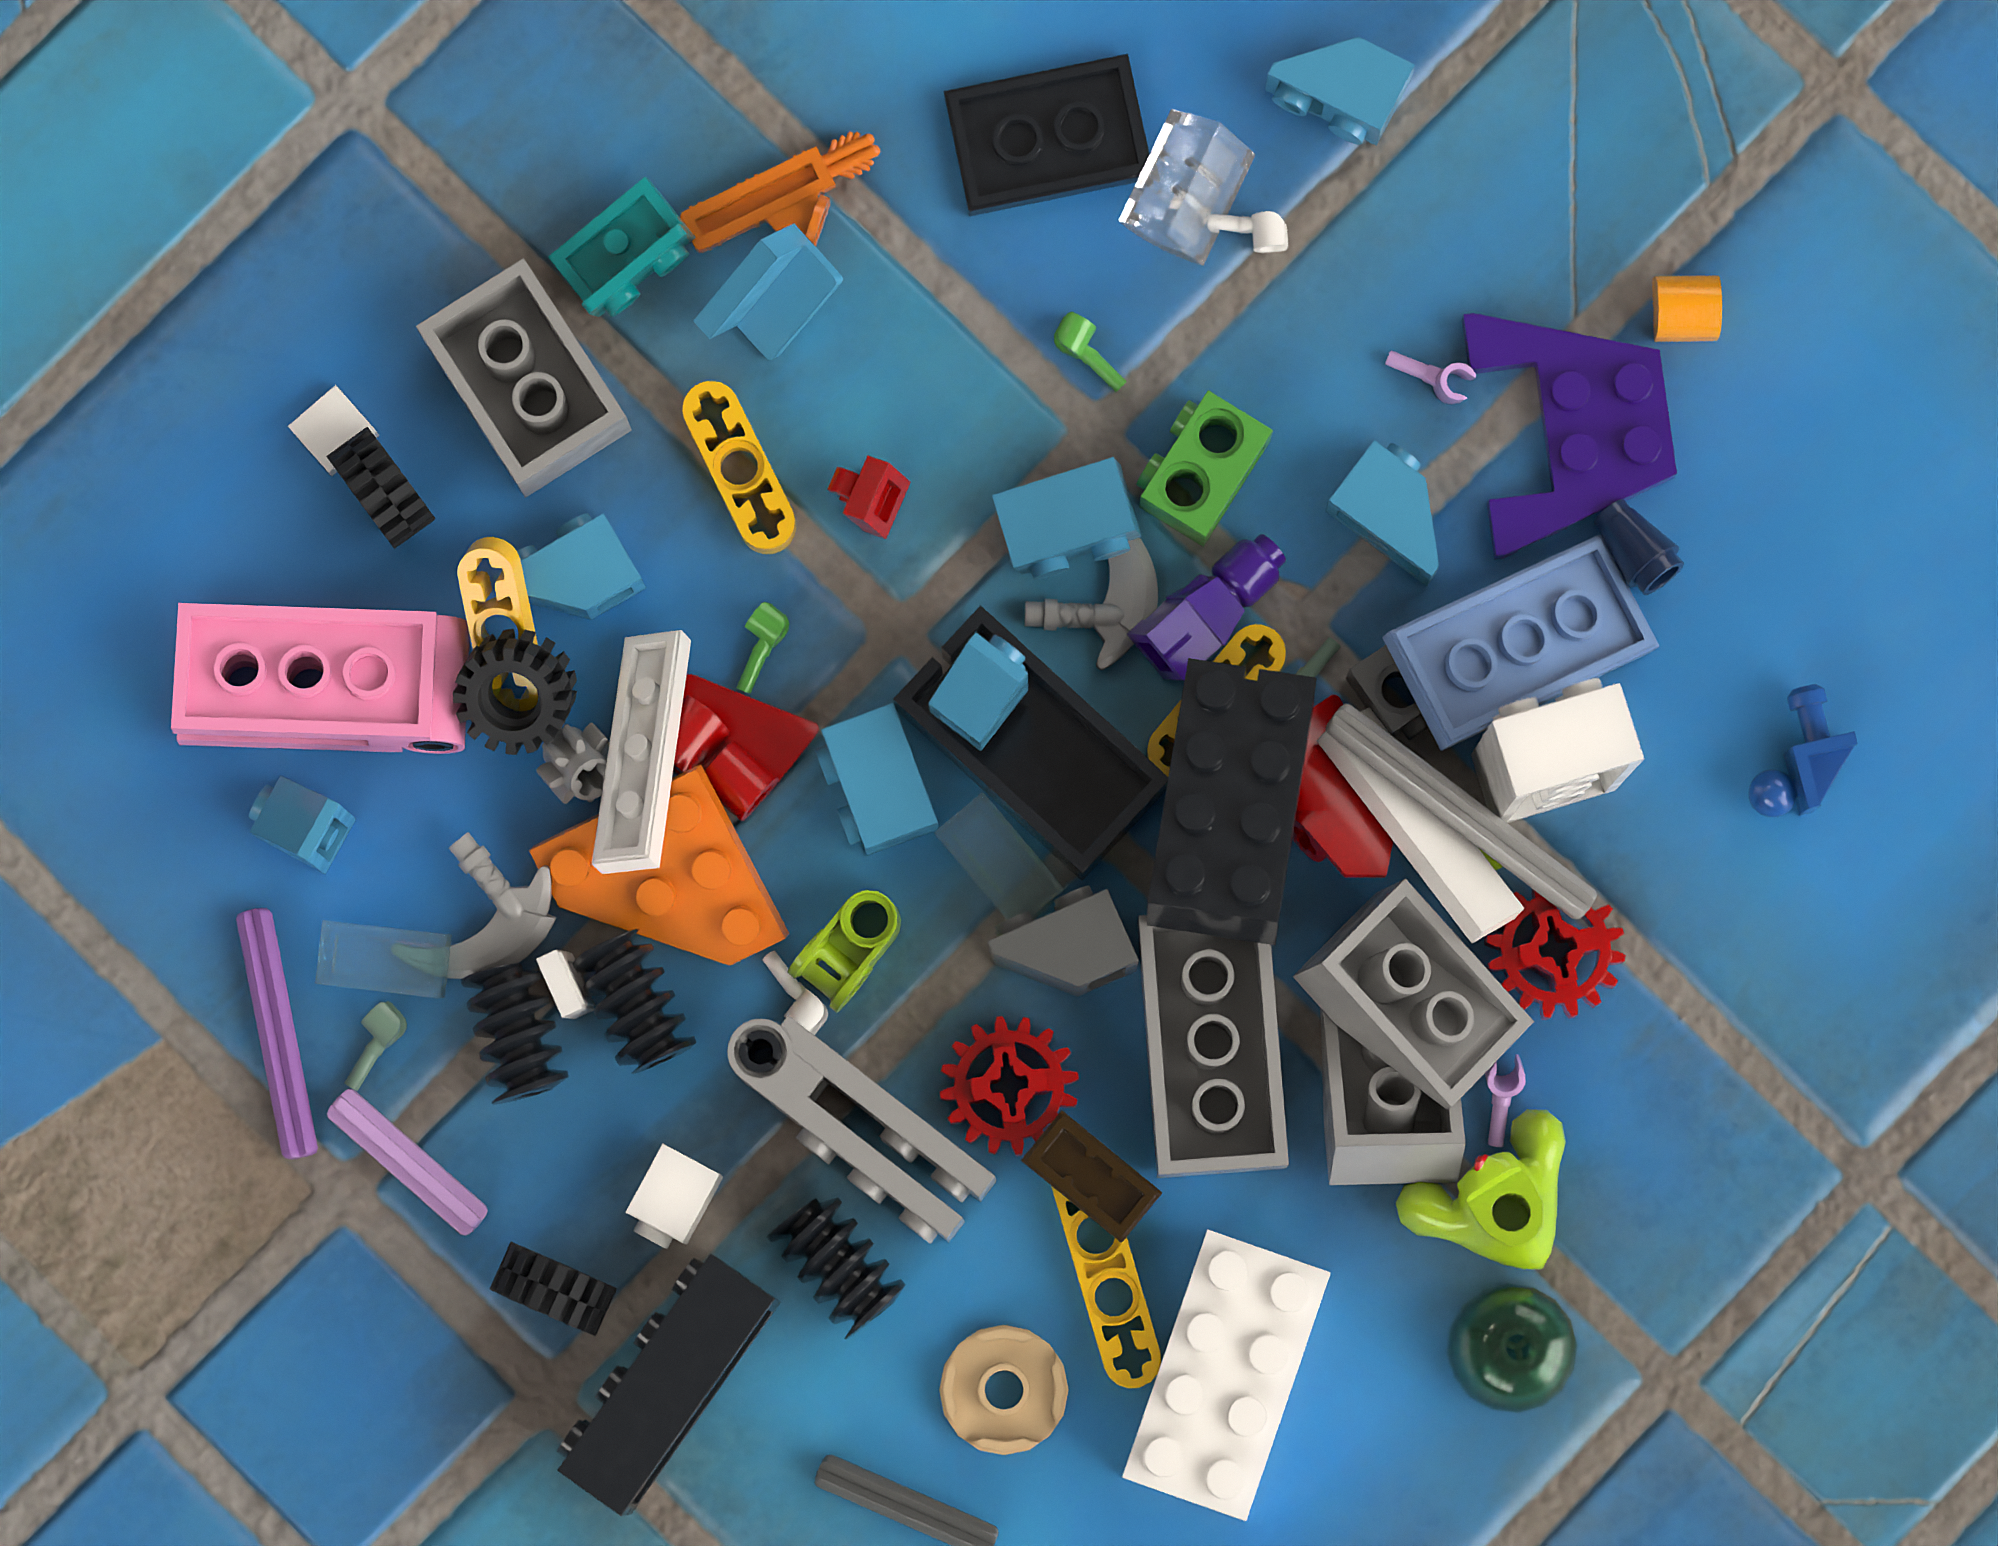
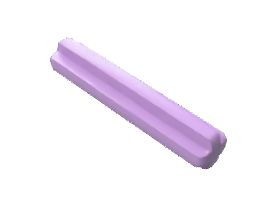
(407, 1162)

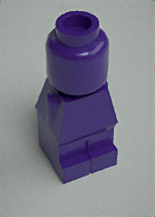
(1206, 610)

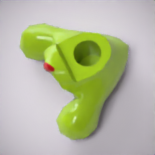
(1502, 1202)

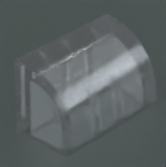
(1187, 186)

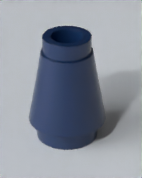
(1638, 547)

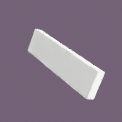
(641, 752)
(1439, 854)

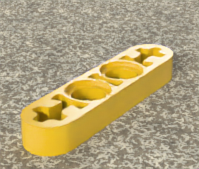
(1096, 1268)

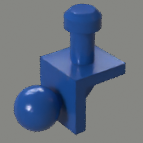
(1809, 765)

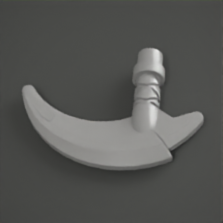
(1129, 599)
(519, 920)

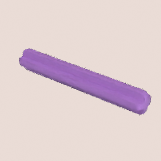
(277, 1033)

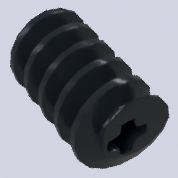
(632, 1002)
(515, 1032)
(837, 1263)

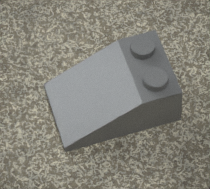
(1414, 994)
(1380, 1122)

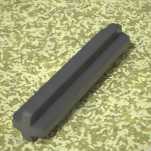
(903, 1504)

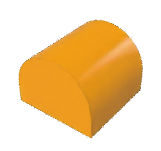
(1687, 308)

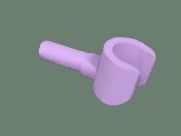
(1433, 375)
(1503, 1089)

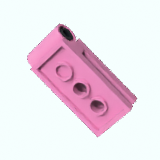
(380, 687)

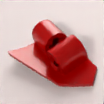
(738, 743)
(1332, 816)

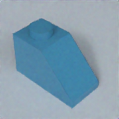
(1389, 508)
(300, 823)

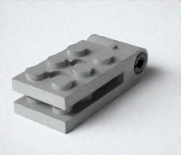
(798, 1077)

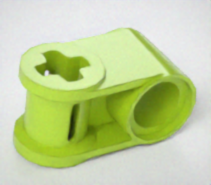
(846, 950)

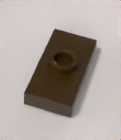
(1091, 1176)

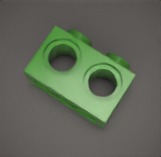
(1216, 474)

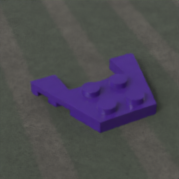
(1599, 420)

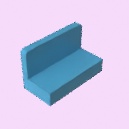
(772, 292)

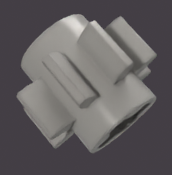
(575, 763)

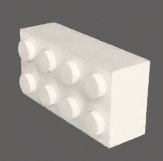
(1556, 752)
(1226, 1375)

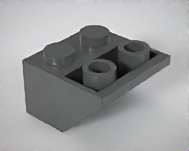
(1069, 949)

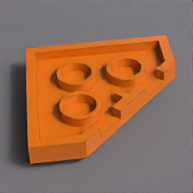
(698, 899)

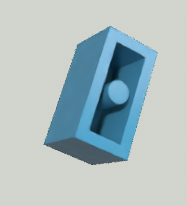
(1068, 518)
(878, 780)

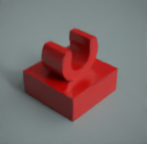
(872, 495)

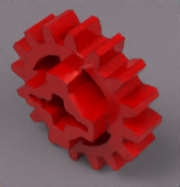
(1564, 980)
(978, 1089)

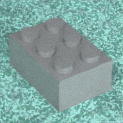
(524, 377)

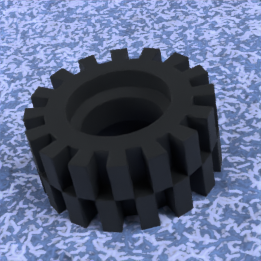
(381, 487)
(497, 720)
(553, 1289)

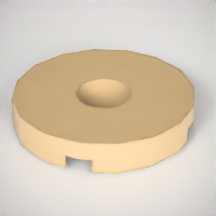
(965, 1397)

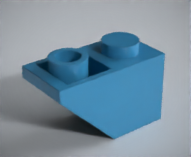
(1345, 84)
(581, 570)
(981, 689)

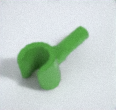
(1073, 339)
(770, 627)

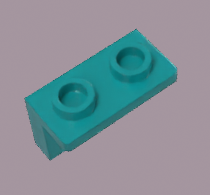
(623, 249)

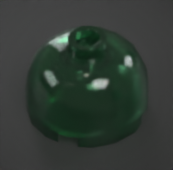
(1480, 1342)

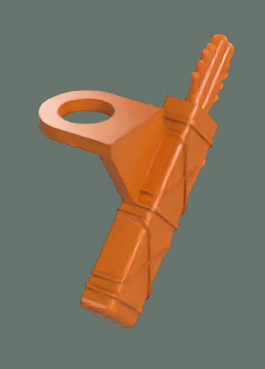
(781, 194)

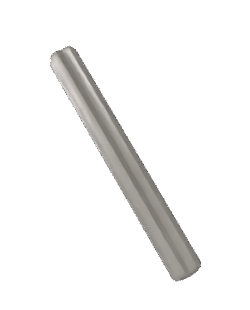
(1461, 811)

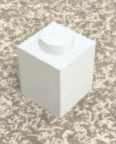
(672, 1197)

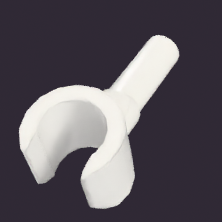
(1266, 227)
(807, 1008)

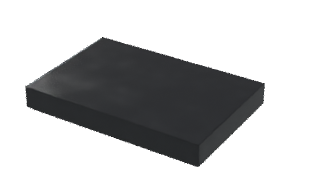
(1047, 134)

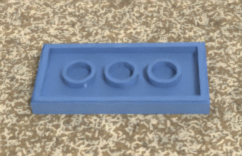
(1520, 640)

